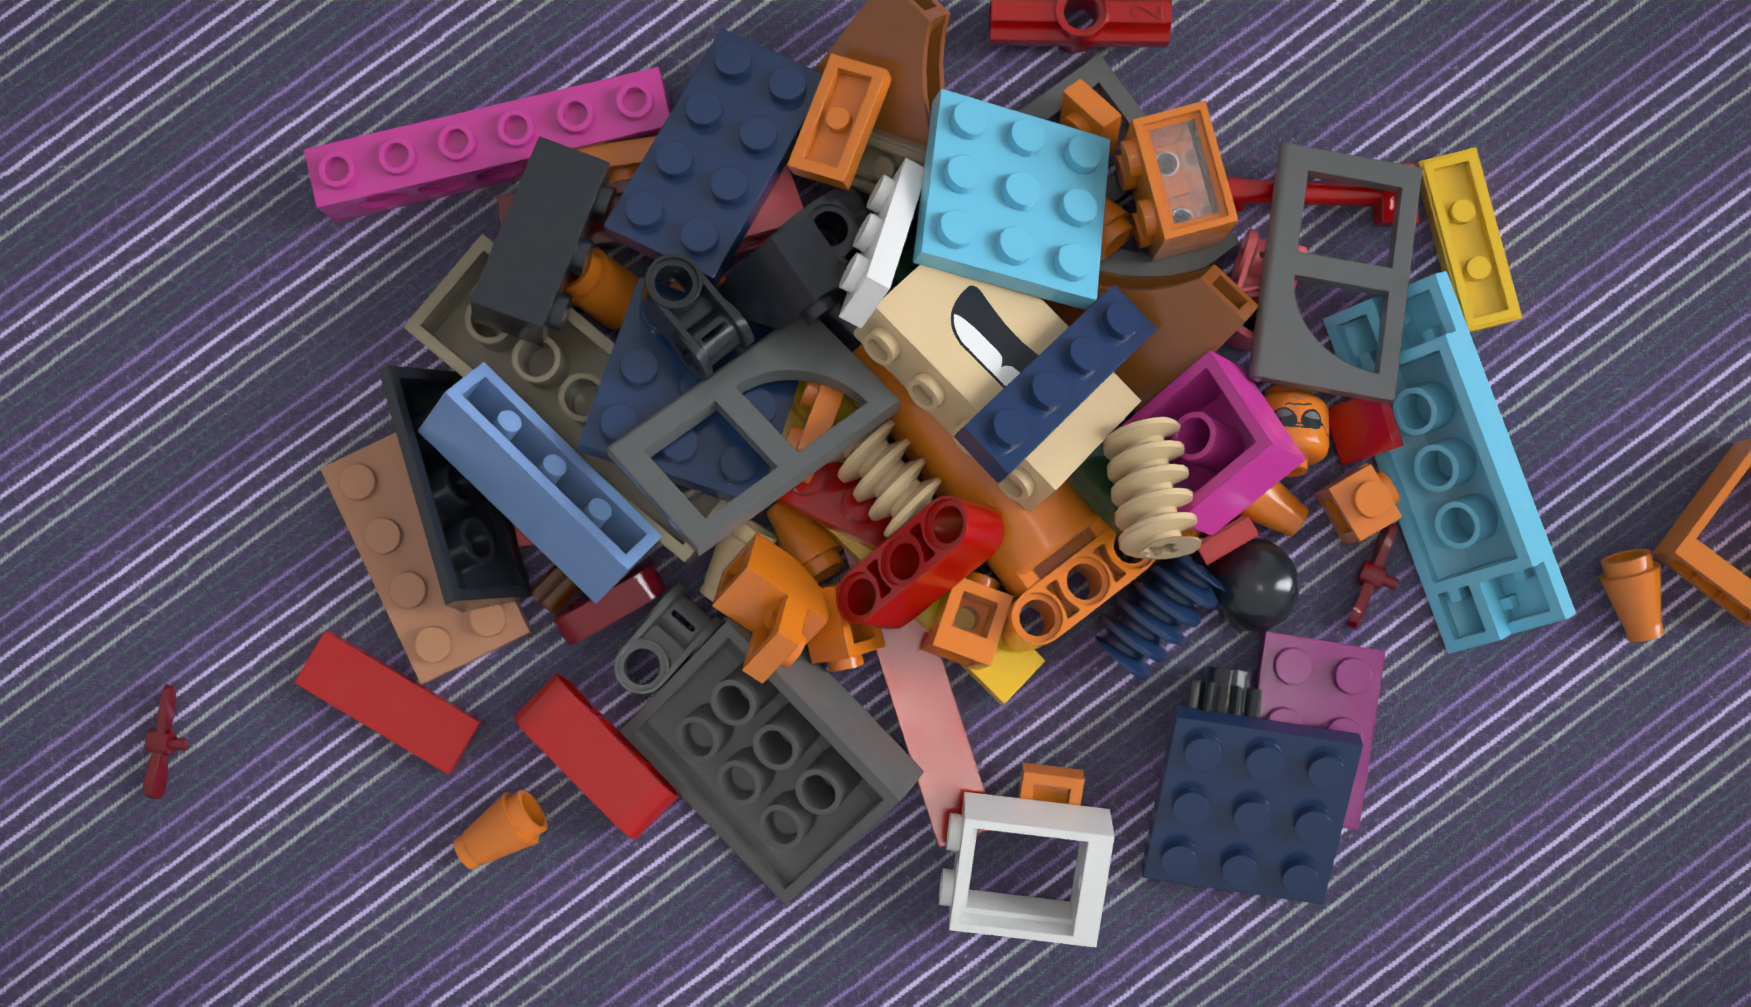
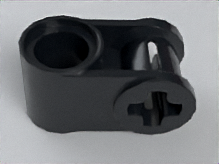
(699, 326)

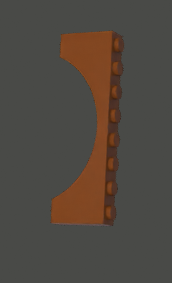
(1189, 309)

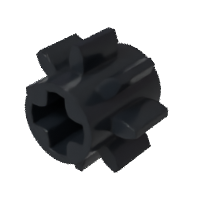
(1225, 692)

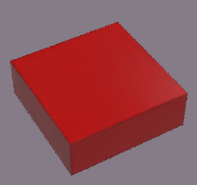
(1363, 429)
(1227, 539)

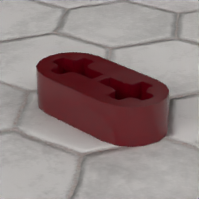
(633, 591)

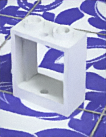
(1024, 916)

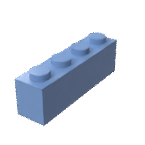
(538, 482)

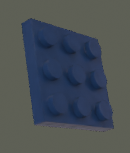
(647, 376)
(1250, 805)

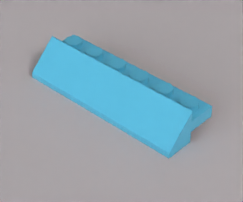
(1457, 475)

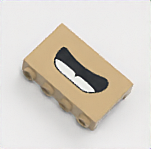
(962, 344)

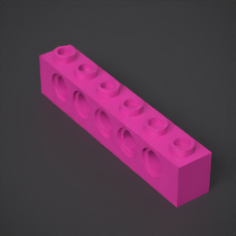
(480, 144)

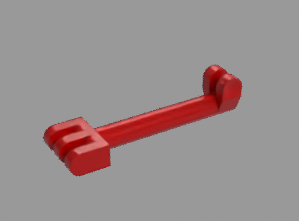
(1319, 193)

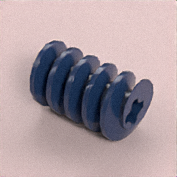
(1157, 614)

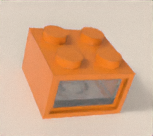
(1176, 182)

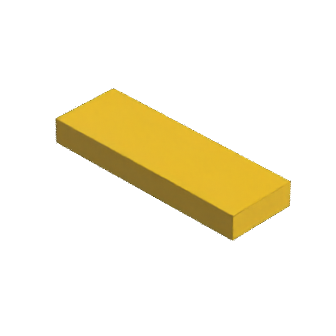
(1468, 238)

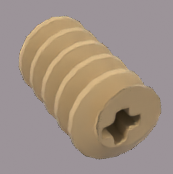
(886, 477)
(1146, 490)

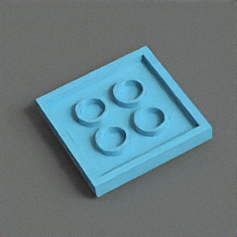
(1012, 200)

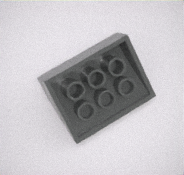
(773, 766)

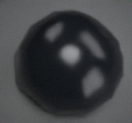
(1257, 585)

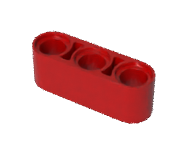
(920, 563)
(595, 756)

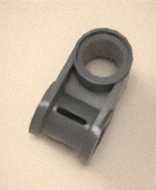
(667, 639)

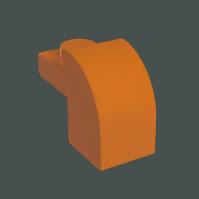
(773, 600)

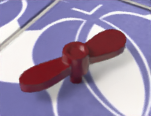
(1373, 574)
(161, 743)

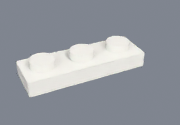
(880, 242)

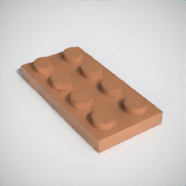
(389, 534)

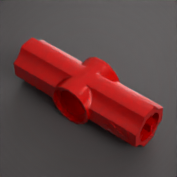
(1115, 23)

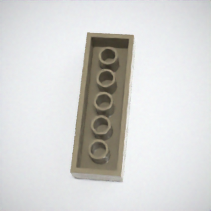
(551, 379)

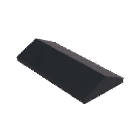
(465, 532)

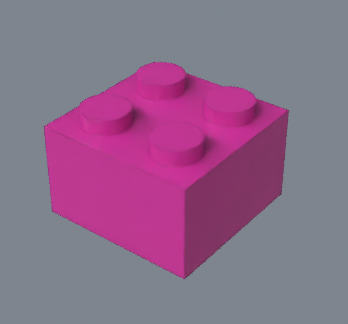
(1229, 439)

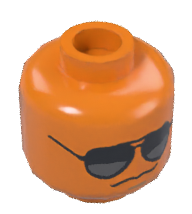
(1305, 421)

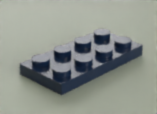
(716, 156)

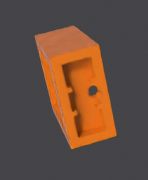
(1695, 560)

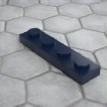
(1055, 384)

